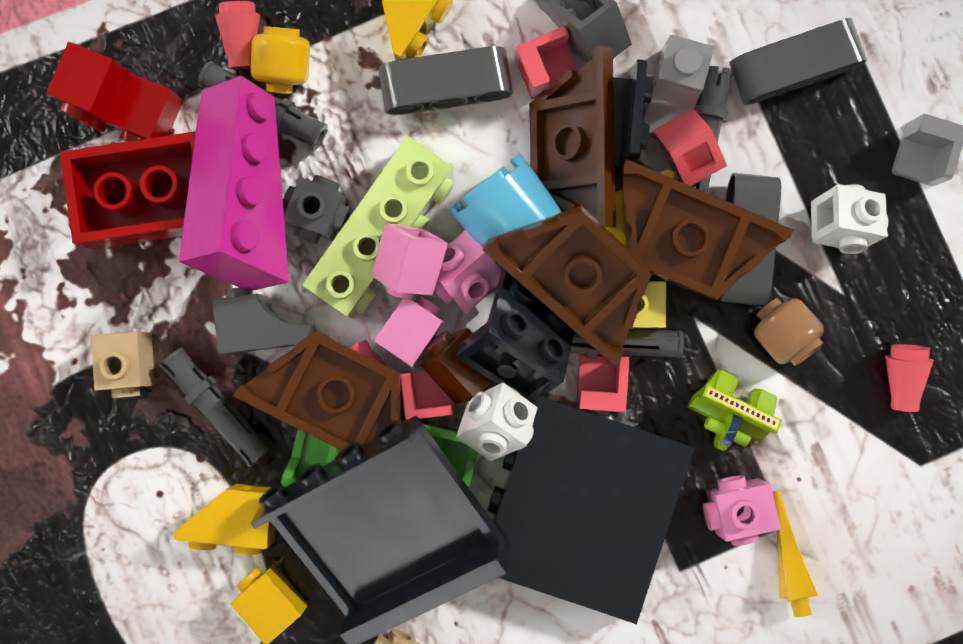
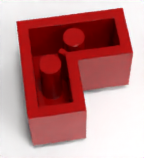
(108, 95)

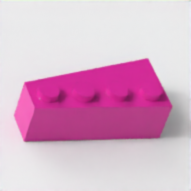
(236, 189)

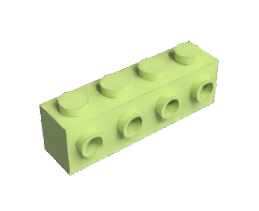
(399, 197)

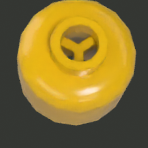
(280, 59)

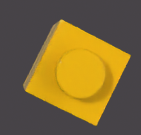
(268, 603)

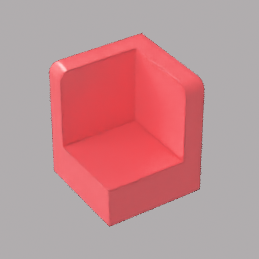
(544, 60)
(690, 147)
(602, 384)
(424, 396)

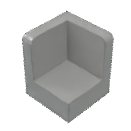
(929, 150)

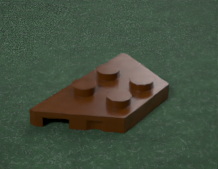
(575, 138)
(692, 234)
(577, 274)
(327, 391)

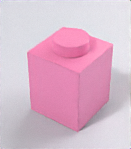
(409, 260)
(410, 329)

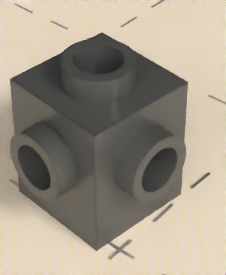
(327, 220)

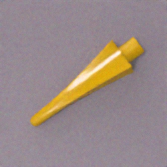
(794, 577)

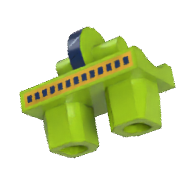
(731, 417)

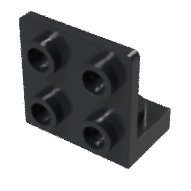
(630, 97)
(520, 342)

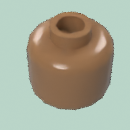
(788, 331)

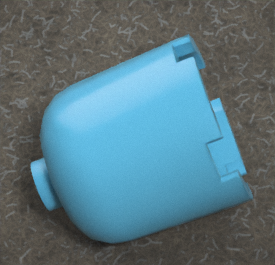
(505, 202)

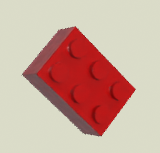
(128, 190)

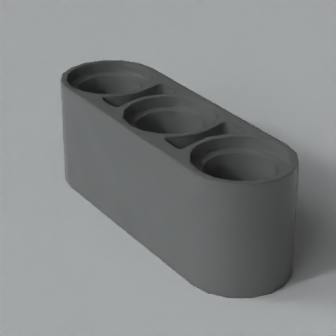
(798, 61)
(445, 80)
(762, 197)

